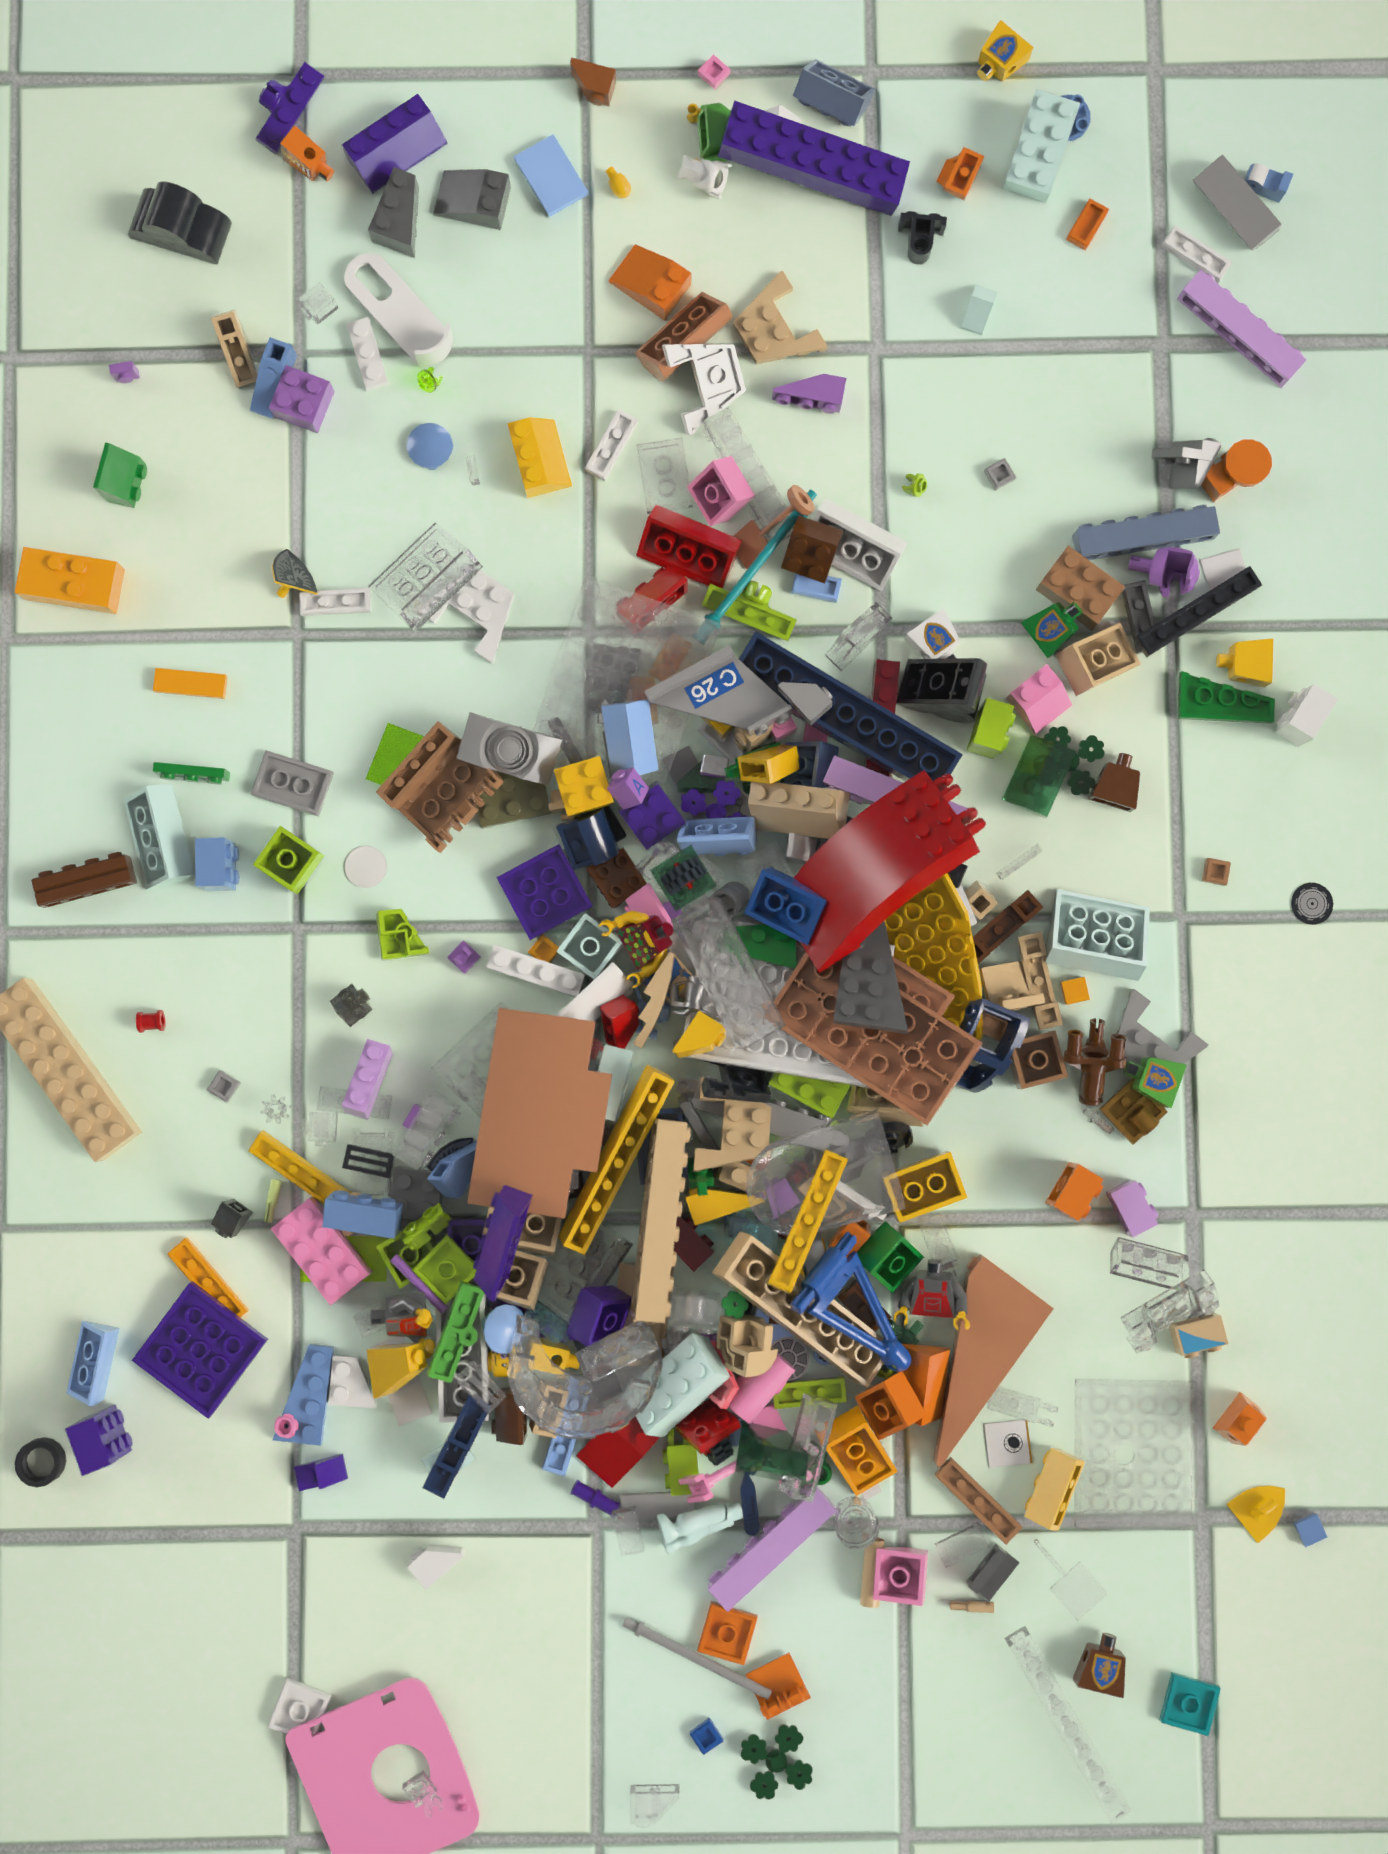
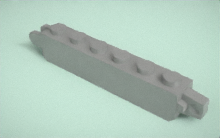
(783, 1120)

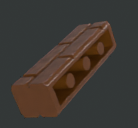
(84, 880)

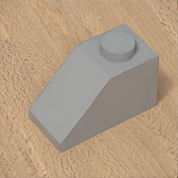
(807, 699)

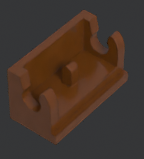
(855, 1301)

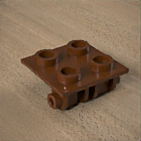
(617, 878)

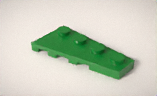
(1221, 702)

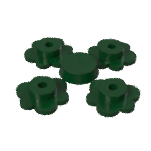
(1084, 752)
(776, 1761)

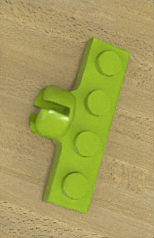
(752, 610)

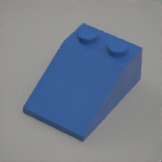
(785, 905)

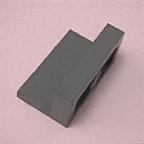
(992, 1572)

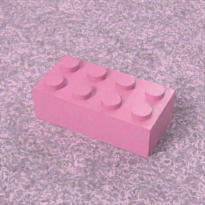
(321, 1251)

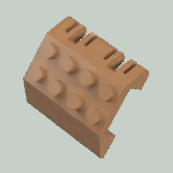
(438, 788)

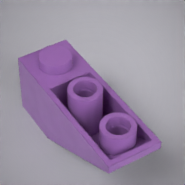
(817, 392)

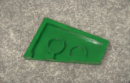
(769, 945)

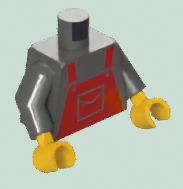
(934, 1295)
(406, 1317)

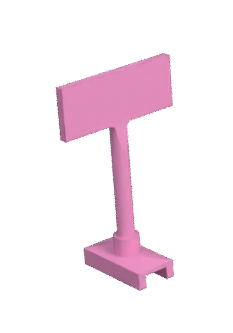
(701, 1484)

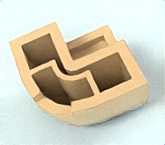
(746, 1344)

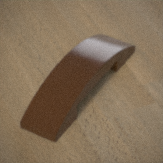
(1005, 924)

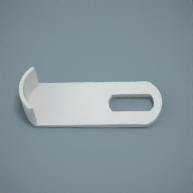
(402, 313)

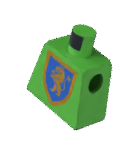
(1156, 1079)

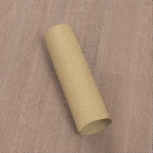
(868, 1574)

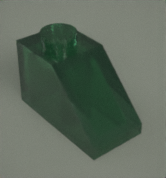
(693, 779)

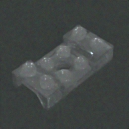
(1193, 1294)

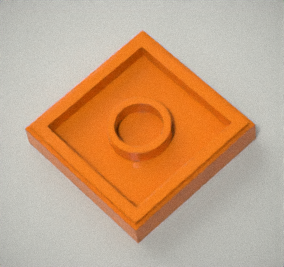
(727, 1633)

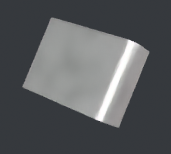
(714, 766)

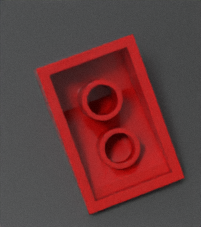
(616, 1453)

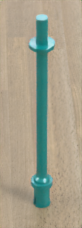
(757, 564)

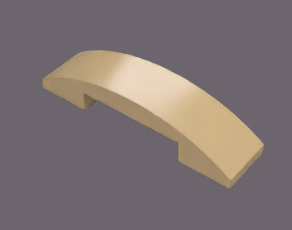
(1038, 980)

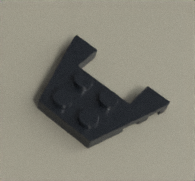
(738, 1084)

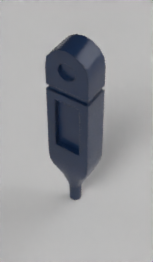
(749, 1506)

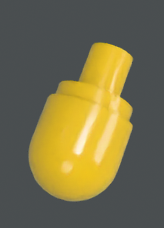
(618, 183)

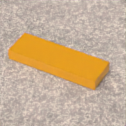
(190, 683)

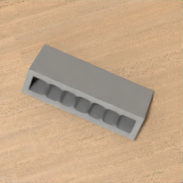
(1237, 203)

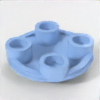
(499, 1328)

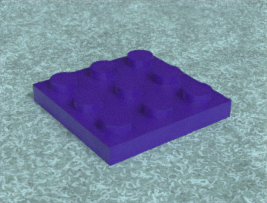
(544, 892)

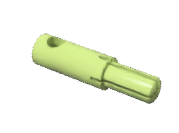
(272, 1199)

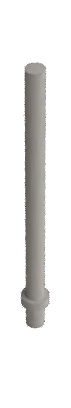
(695, 1657)

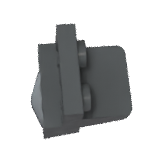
(1188, 461)

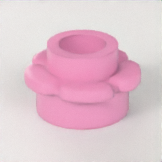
(280, 1426)

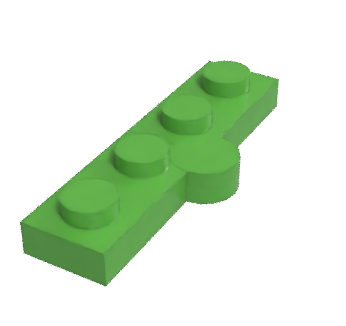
(456, 1332)

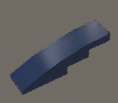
(455, 1448)

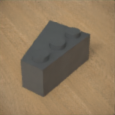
(397, 214)

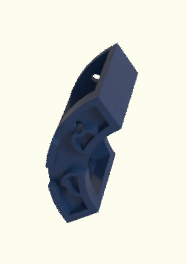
(997, 1061)

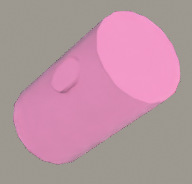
(758, 1390)

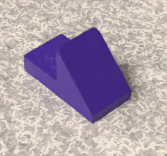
(321, 1473)

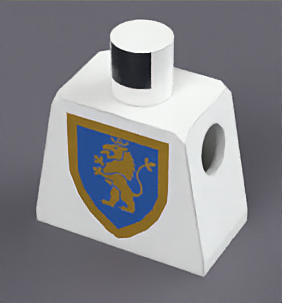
(934, 637)

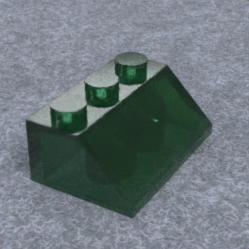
(1039, 775)

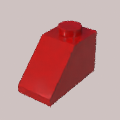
(619, 1021)

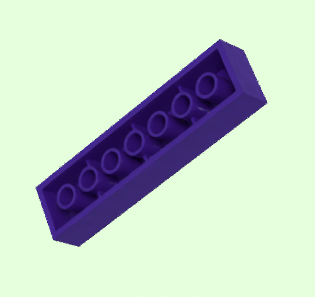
(813, 158)

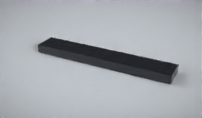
(1198, 611)

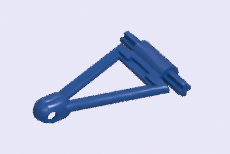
(825, 1283)

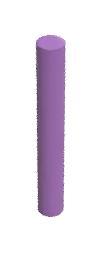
(401, 1265)

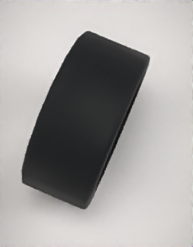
(24, 1472)

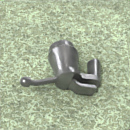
(693, 998)

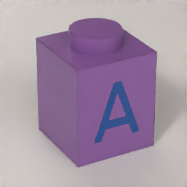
(628, 788)

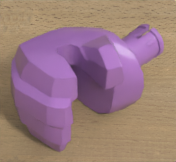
(1167, 566)

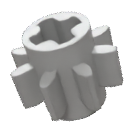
(672, 1340)

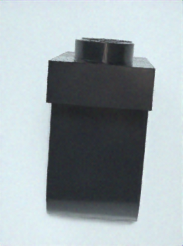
(921, 233)

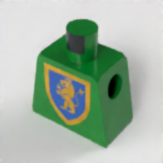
(1053, 627)

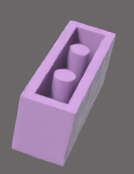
(367, 1079)

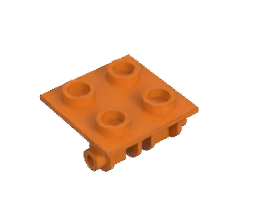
(784, 1681)

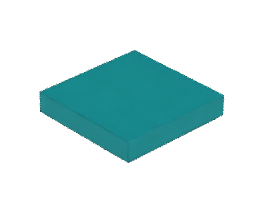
(1190, 1704)

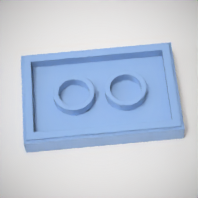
(551, 175)

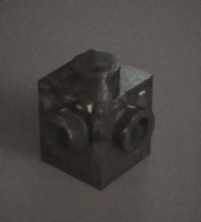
(351, 1004)

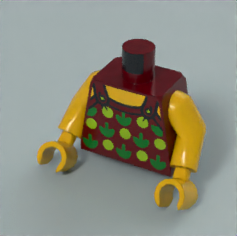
(643, 939)

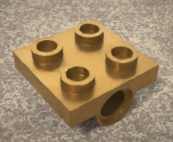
(1132, 1113)

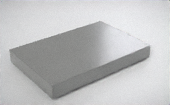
(292, 783)

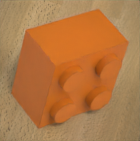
(1075, 1191)
(890, 1405)

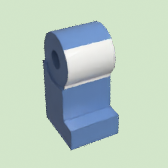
(1268, 182)

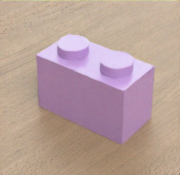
(1132, 1207)

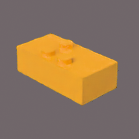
(69, 580)

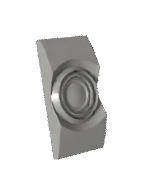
(509, 749)

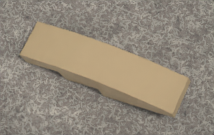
(657, 990)

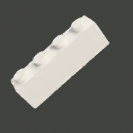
(864, 548)
(604, 988)

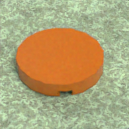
(1247, 462)

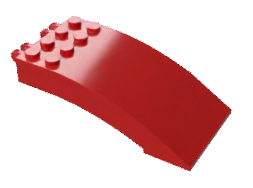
(885, 861)

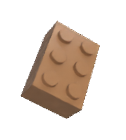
(1080, 581)

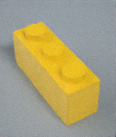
(1053, 1488)

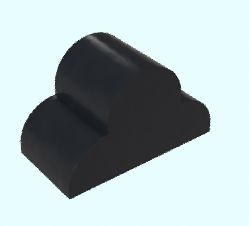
(180, 222)
(943, 687)

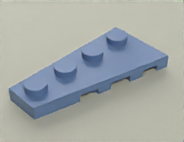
(310, 1396)

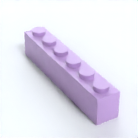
(1241, 328)
(863, 783)
(769, 1549)

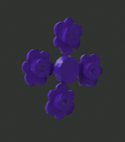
(714, 810)

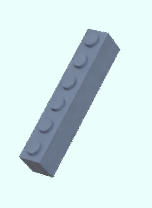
(1146, 533)

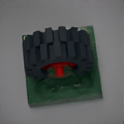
(683, 878)

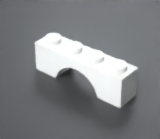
(536, 971)

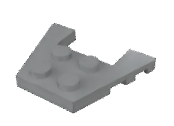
(1144, 1043)

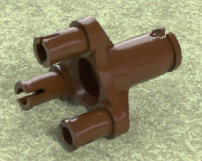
(1094, 1060)

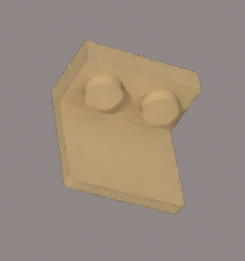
(1008, 987)

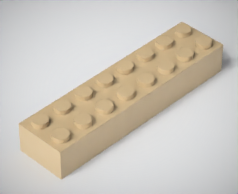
(65, 1071)
(658, 1220)
(748, 1269)

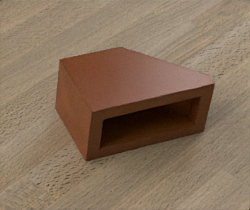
(594, 80)

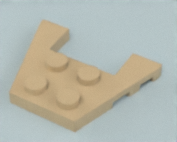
(766, 331)
(742, 1135)

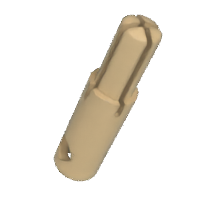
(973, 1606)

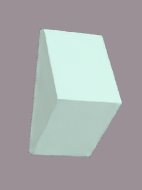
(978, 309)

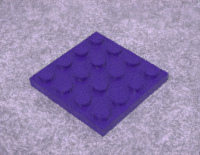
(200, 1349)

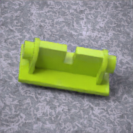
(416, 1233)

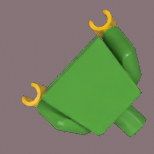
(711, 127)

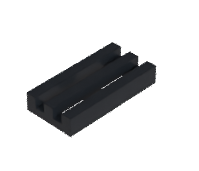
(389, 1165)

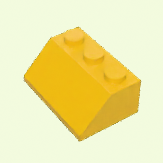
(539, 455)

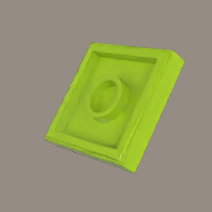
(445, 1269)

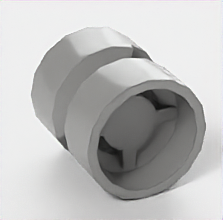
(734, 897)

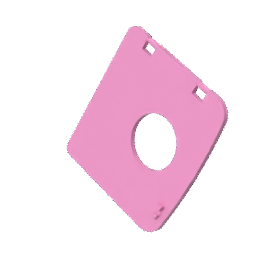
(339, 1781)

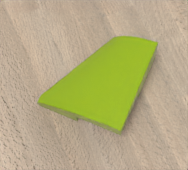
(397, 936)

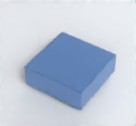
(1310, 1530)

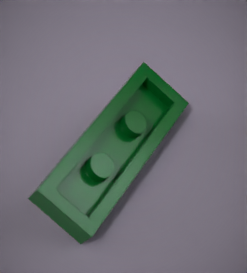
(191, 773)

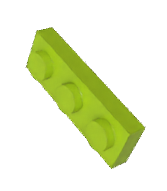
(828, 1388)

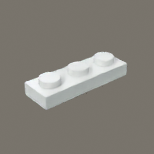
(367, 354)

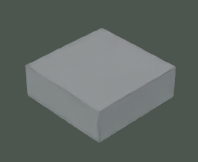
(1000, 474)
(223, 1086)

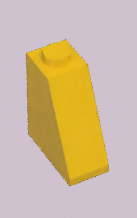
(769, 764)
(394, 1366)

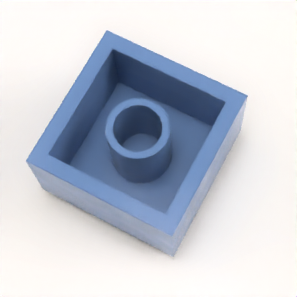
(216, 864)

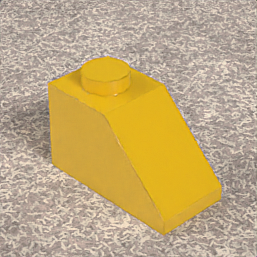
(700, 1036)

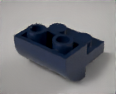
(588, 839)

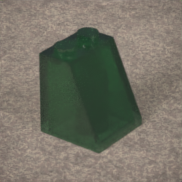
(770, 1454)

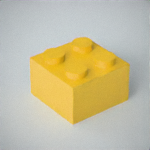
(583, 786)

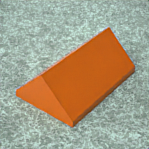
(928, 1378)

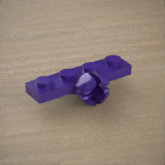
(286, 105)

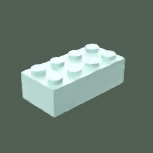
(1041, 145)
(685, 1381)

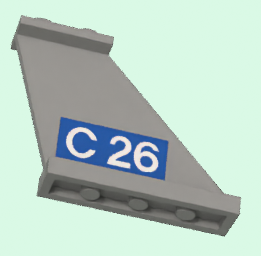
(723, 692)

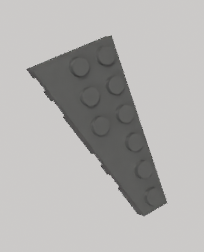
(869, 987)

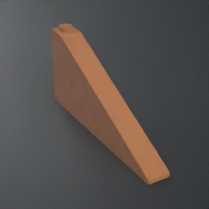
(1002, 1324)

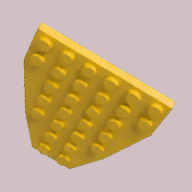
(937, 941)

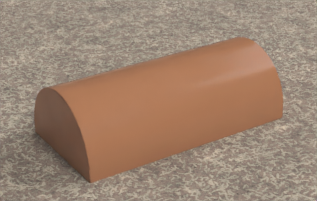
(692, 325)

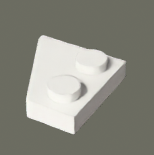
(349, 1384)

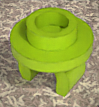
(918, 485)

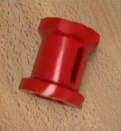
(150, 1021)

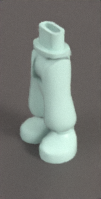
(696, 1524)

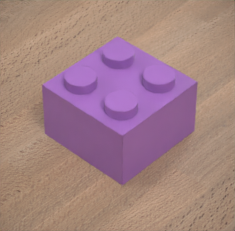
(301, 399)

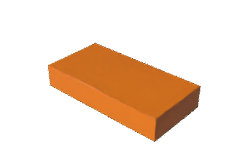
(1087, 224)

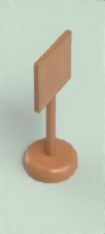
(753, 538)

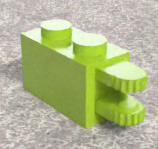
(681, 1462)

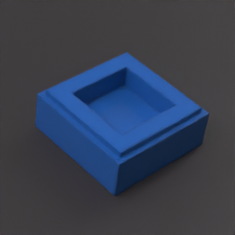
(706, 1736)

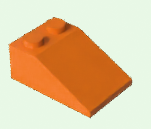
(652, 280)

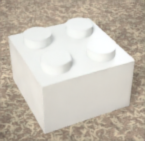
(1306, 715)

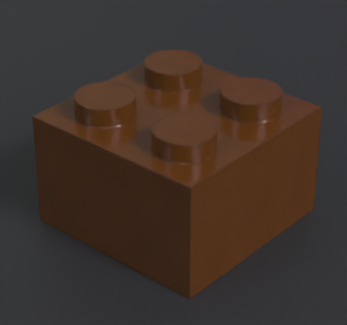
(811, 549)

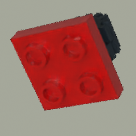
(709, 1430)

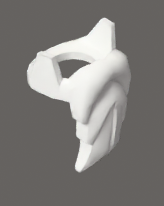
(704, 174)

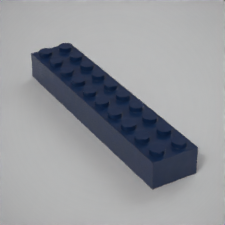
(854, 717)

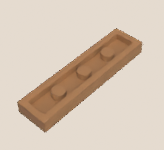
(978, 1500)

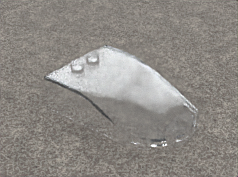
(787, 1167)

